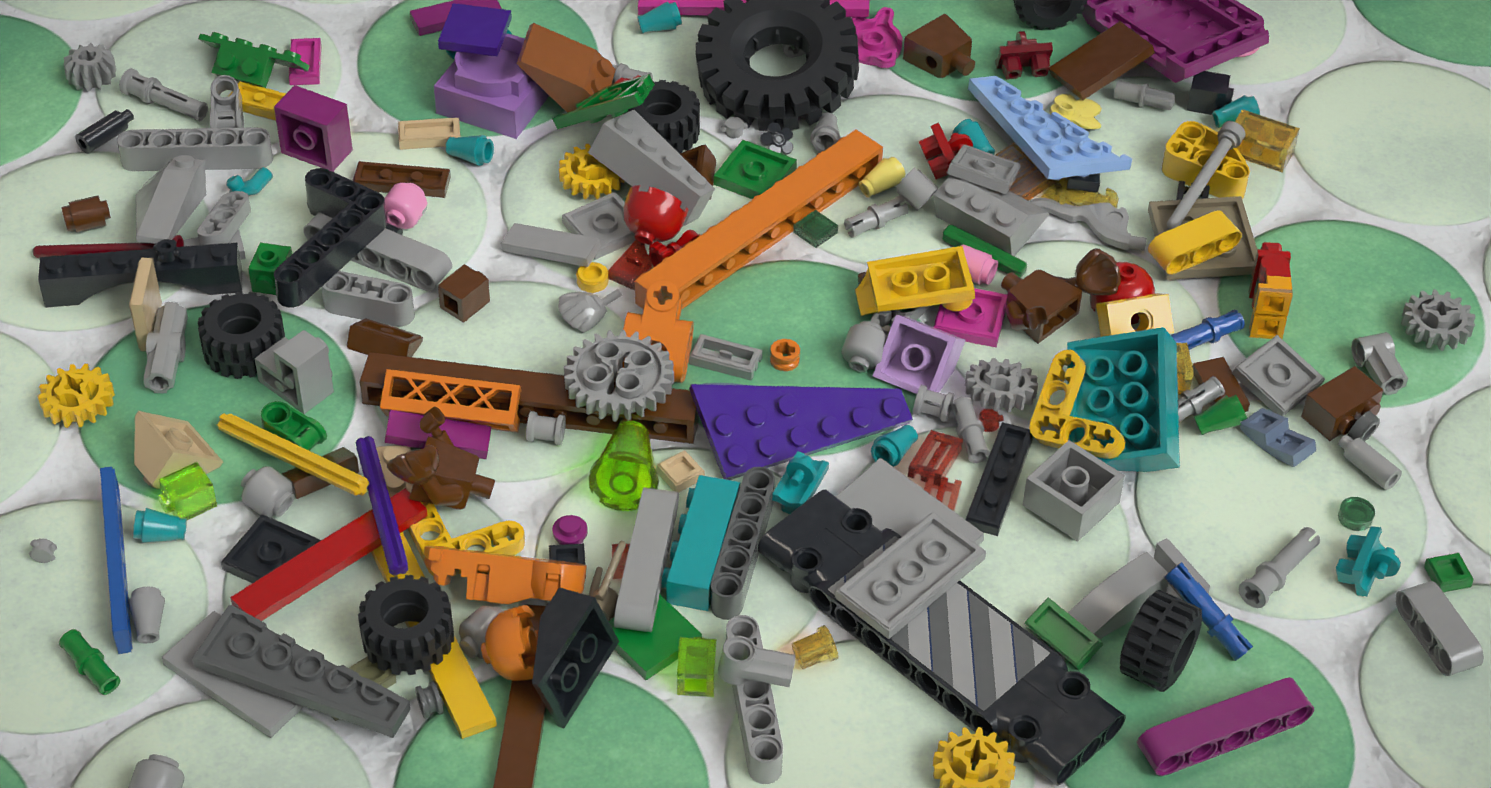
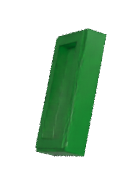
(1063, 633)

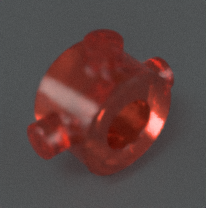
(990, 419)

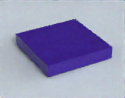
(475, 29)

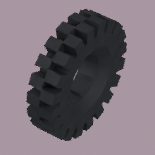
(747, 27)

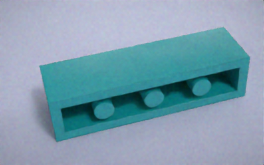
(700, 542)

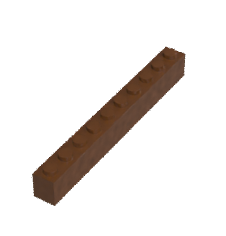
(540, 393)

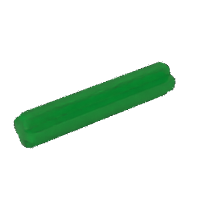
(1006, 261)

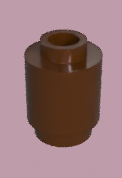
(86, 214)

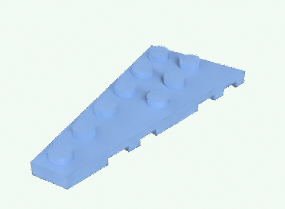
(1048, 140)

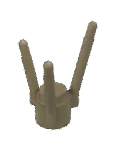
(604, 594)

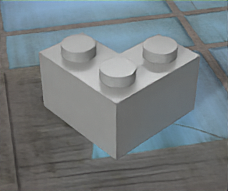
(297, 370)

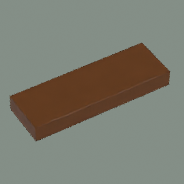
(384, 176)

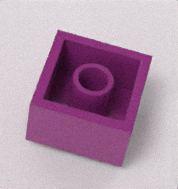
(313, 128)

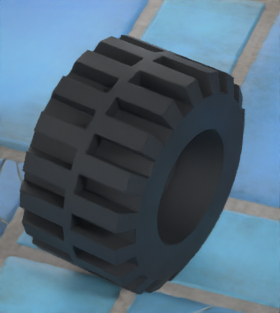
(1048, 12)
(672, 113)
(238, 331)
(1160, 640)
(406, 647)

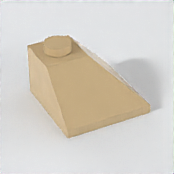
(167, 446)

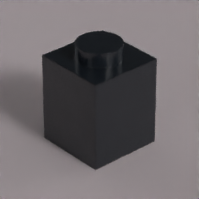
(1209, 92)

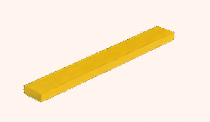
(453, 675)

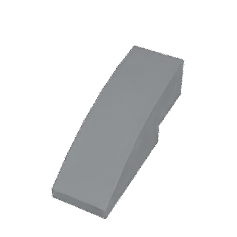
(1120, 596)

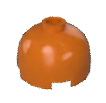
(511, 644)

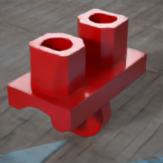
(938, 144)

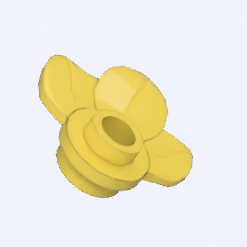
(1077, 111)

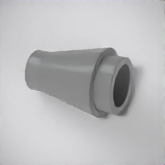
(825, 132)
(146, 611)

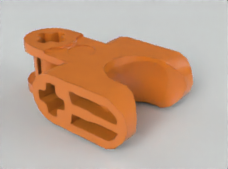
(664, 325)

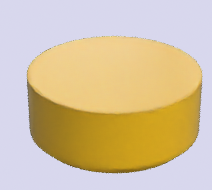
(592, 278)

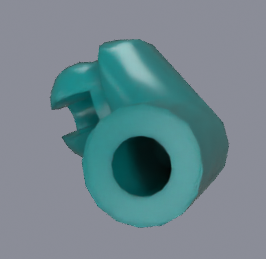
(252, 186)

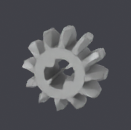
(89, 67)

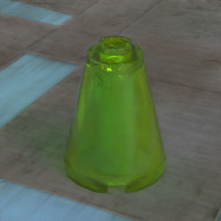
(624, 468)

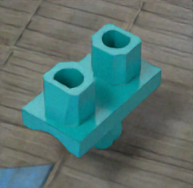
(799, 481)
(1371, 561)

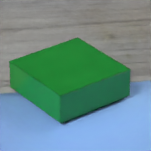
(1449, 572)

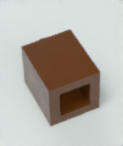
(464, 293)

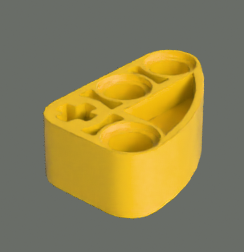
(1189, 151)

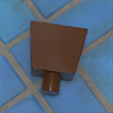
(939, 48)

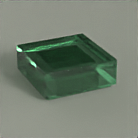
(815, 228)

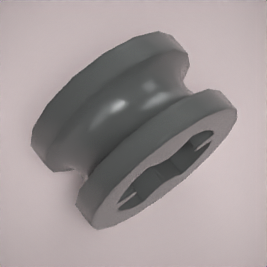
(429, 700)

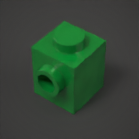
(264, 264)

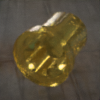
(815, 648)

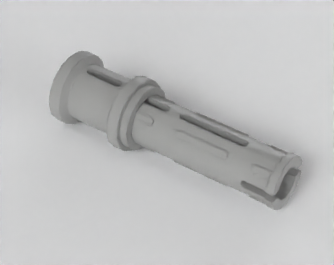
(151, 91)
(1272, 575)

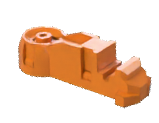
(502, 576)

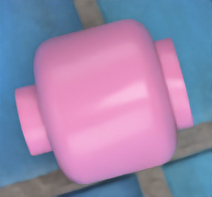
(405, 204)

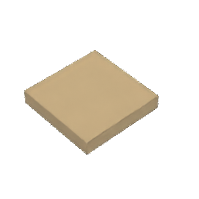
(144, 301)

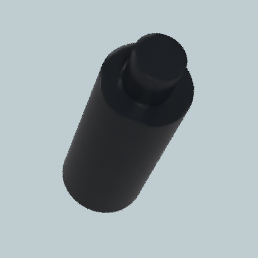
(103, 130)

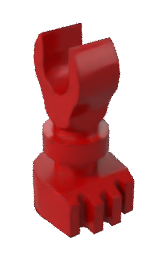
(659, 252)

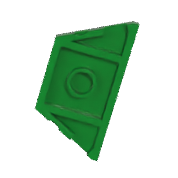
(611, 100)

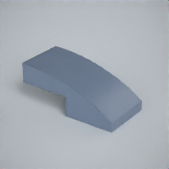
(1273, 435)

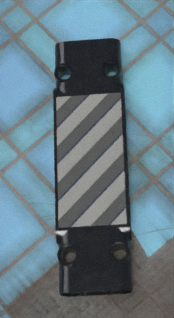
(955, 649)

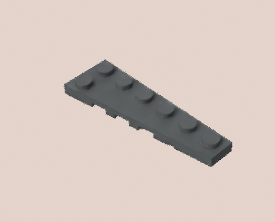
(273, 663)

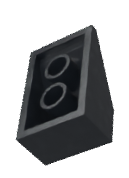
(570, 651)

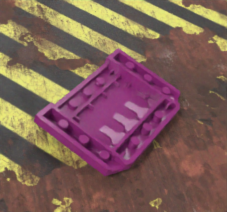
(1184, 33)

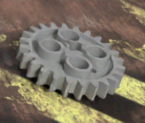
(599, 364)

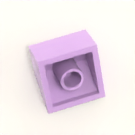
(918, 355)

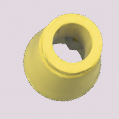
(882, 177)

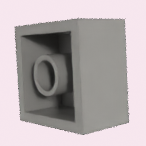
(1073, 490)

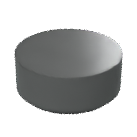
(1364, 426)

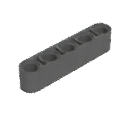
(741, 543)

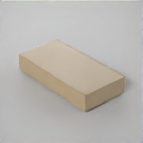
(427, 133)

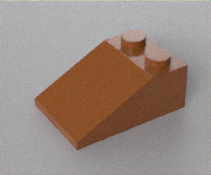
(563, 66)

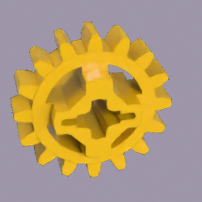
(590, 175)
(76, 395)
(955, 759)

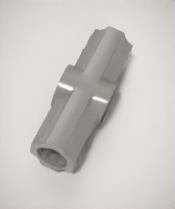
(165, 347)

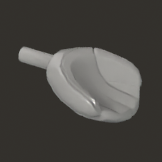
(584, 309)

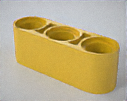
(1194, 242)

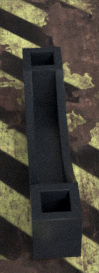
(74, 278)

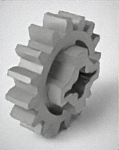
(1438, 320)
(1001, 384)

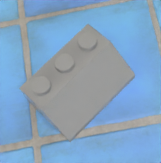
(988, 214)

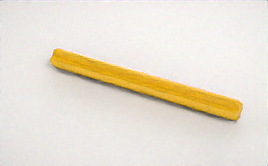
(293, 454)

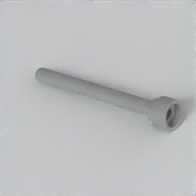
(1229, 137)

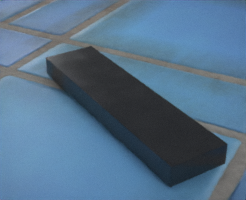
(999, 478)

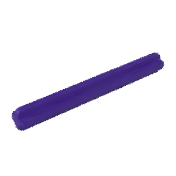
(382, 506)

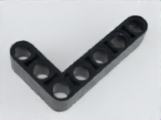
(356, 220)

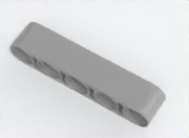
(217, 146)
(397, 256)
(646, 560)
(757, 710)

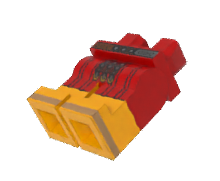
(1270, 291)

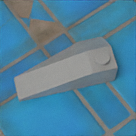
(169, 199)

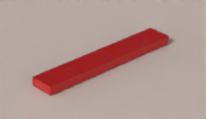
(323, 560)

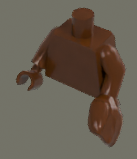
(1047, 302)
(440, 471)

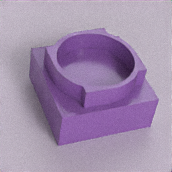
(490, 90)

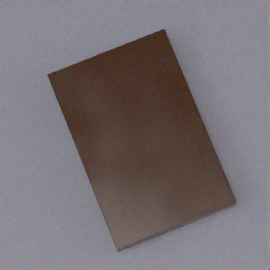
(1101, 60)

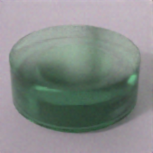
(1356, 513)

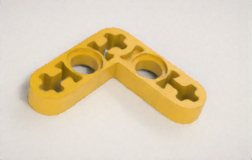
(1059, 414)
(479, 537)

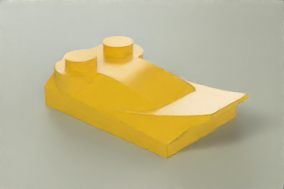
(917, 282)

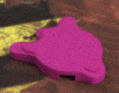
(878, 39)

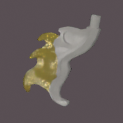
(1095, 210)

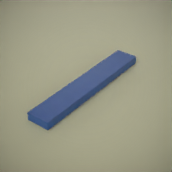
(116, 560)

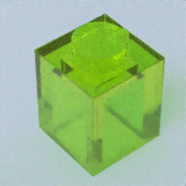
(187, 492)
(696, 667)

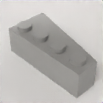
(646, 159)

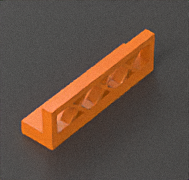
(496, 418)

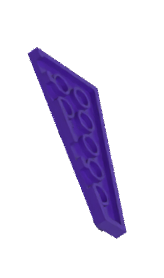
(771, 423)

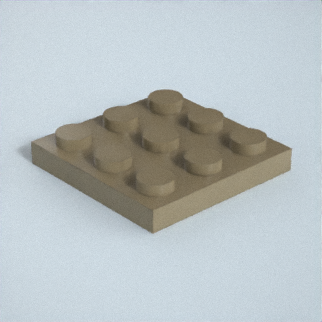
(1232, 263)

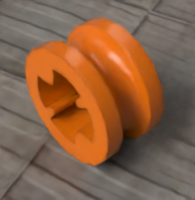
(781, 347)

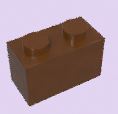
(1341, 402)

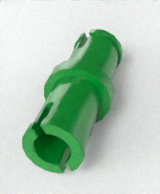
(89, 661)

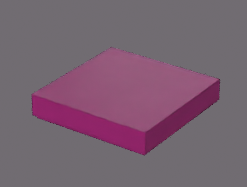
(979, 322)

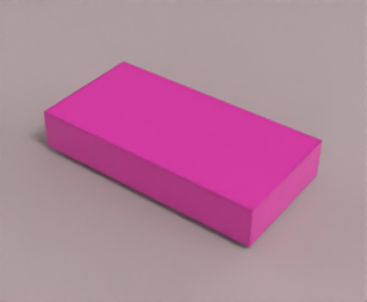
(310, 54)

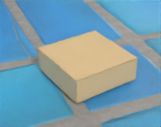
(680, 471)

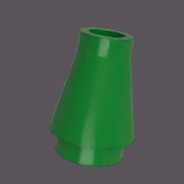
(1221, 415)

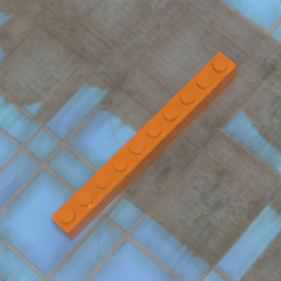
(764, 220)

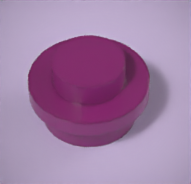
(570, 530)

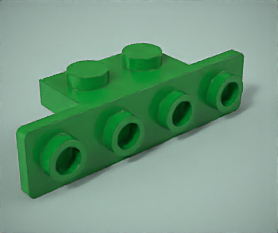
(247, 62)

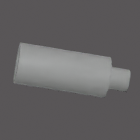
(1370, 462)

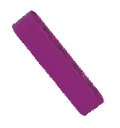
(1225, 726)

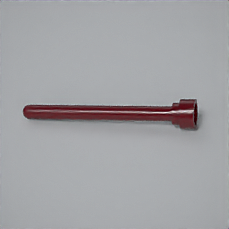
(73, 249)

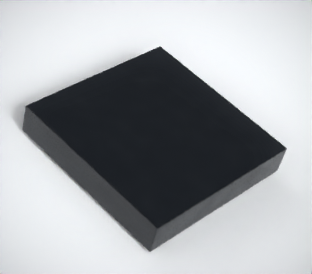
(265, 548)

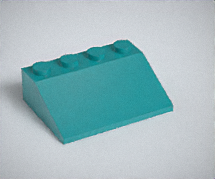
(1135, 389)

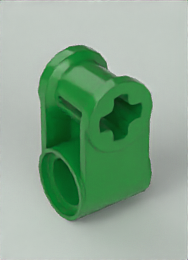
(292, 425)

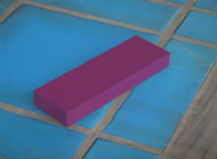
(432, 18)
(405, 430)

